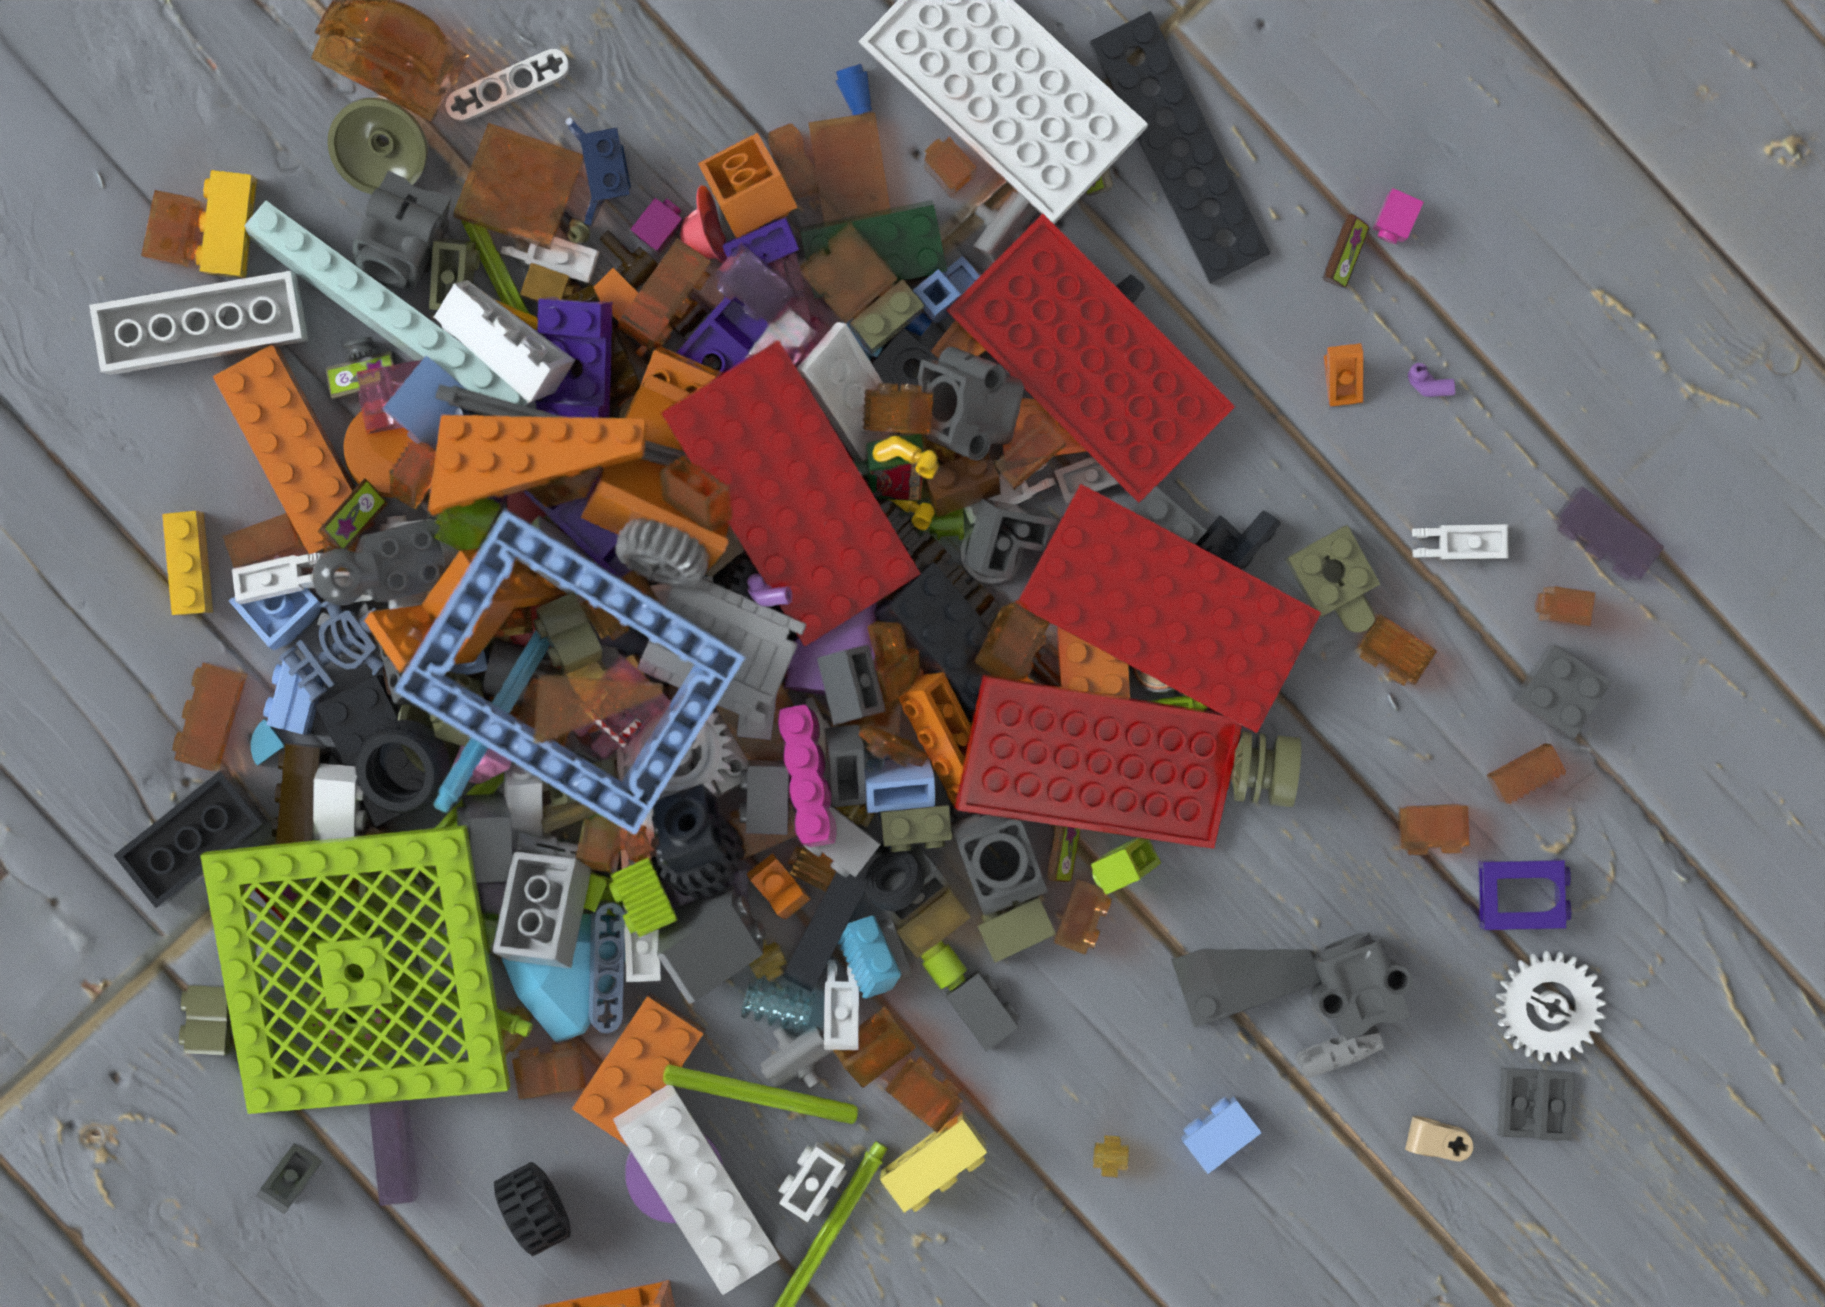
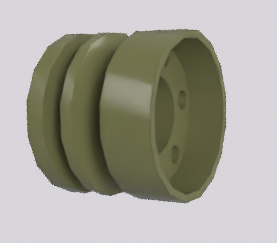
(1267, 769)

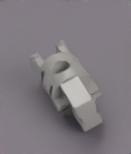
(1338, 1052)

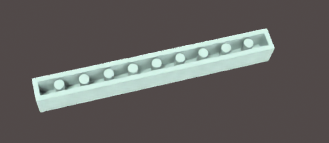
(373, 302)

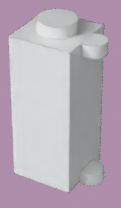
(524, 802)

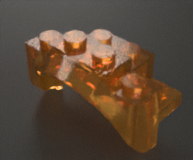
(393, 52)

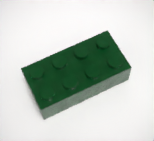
(901, 235)

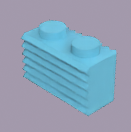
(869, 957)

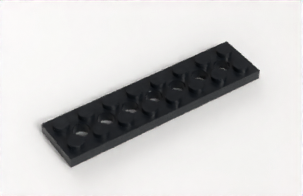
(1203, 154)

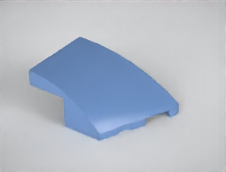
(416, 402)

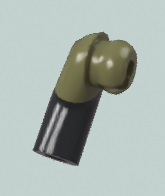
(574, 229)

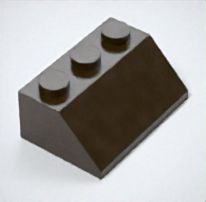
(297, 791)

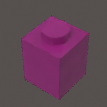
(658, 224)

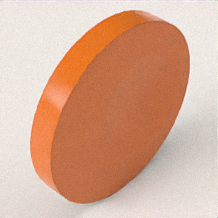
(373, 454)

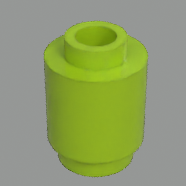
(944, 966)

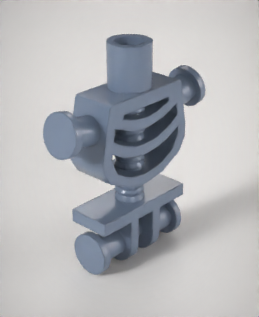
(331, 652)

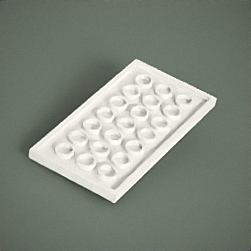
(1008, 94)

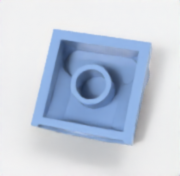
(281, 617)

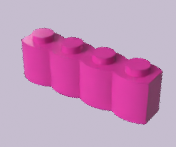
(807, 766)

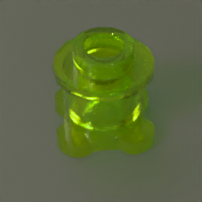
(948, 525)

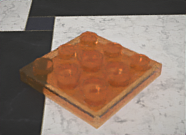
(518, 186)

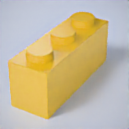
(227, 211)
(187, 563)

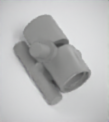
(1003, 225)
(795, 1057)

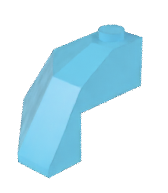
(558, 994)

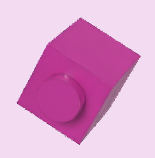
(1397, 216)

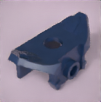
(604, 166)

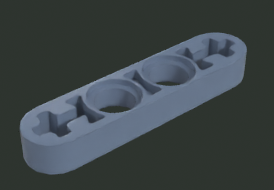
(611, 966)

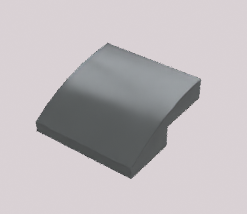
(1536, 1104)

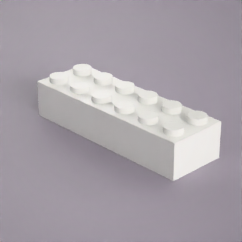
(198, 322)
(696, 1188)

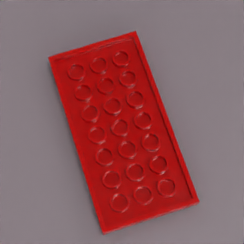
(1090, 358)
(792, 491)
(1168, 608)
(1097, 762)

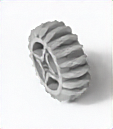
(662, 553)

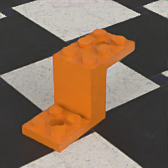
(405, 628)

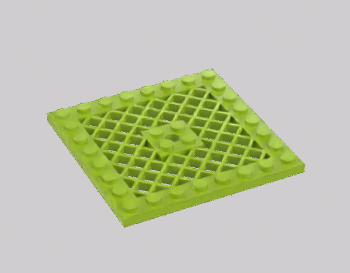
(247, 1001)

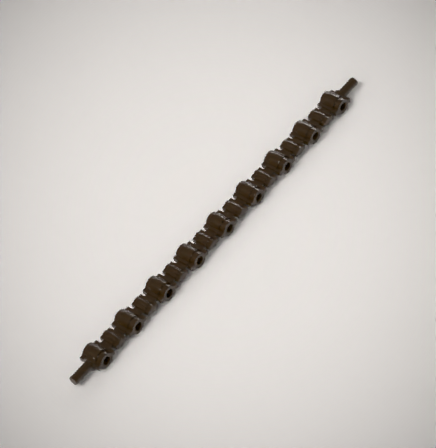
(923, 550)

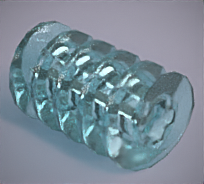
(777, 1005)

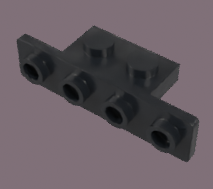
(1237, 548)

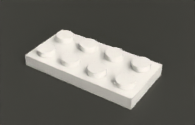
(837, 378)

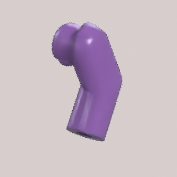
(1427, 384)
(766, 595)

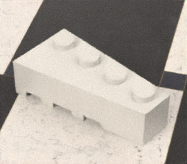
(503, 341)

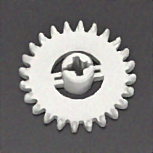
(709, 764)
(1579, 1021)

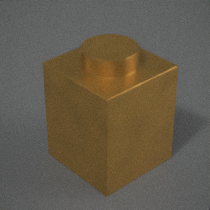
(544, 282)

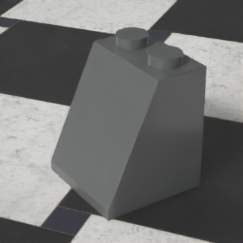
(710, 942)

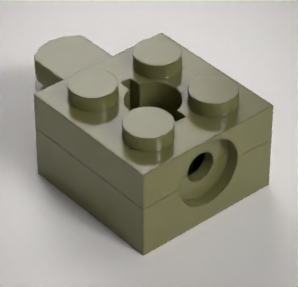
(1335, 577)

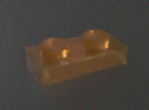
(898, 748)

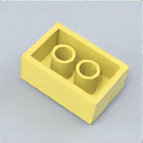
(934, 1163)

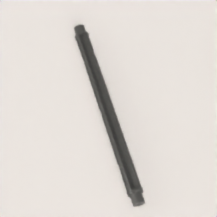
(497, 407)

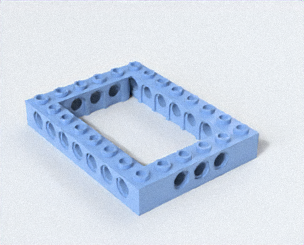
(620, 801)

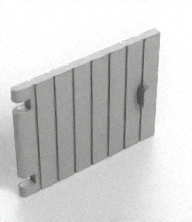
(744, 625)

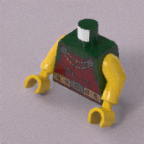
(896, 473)

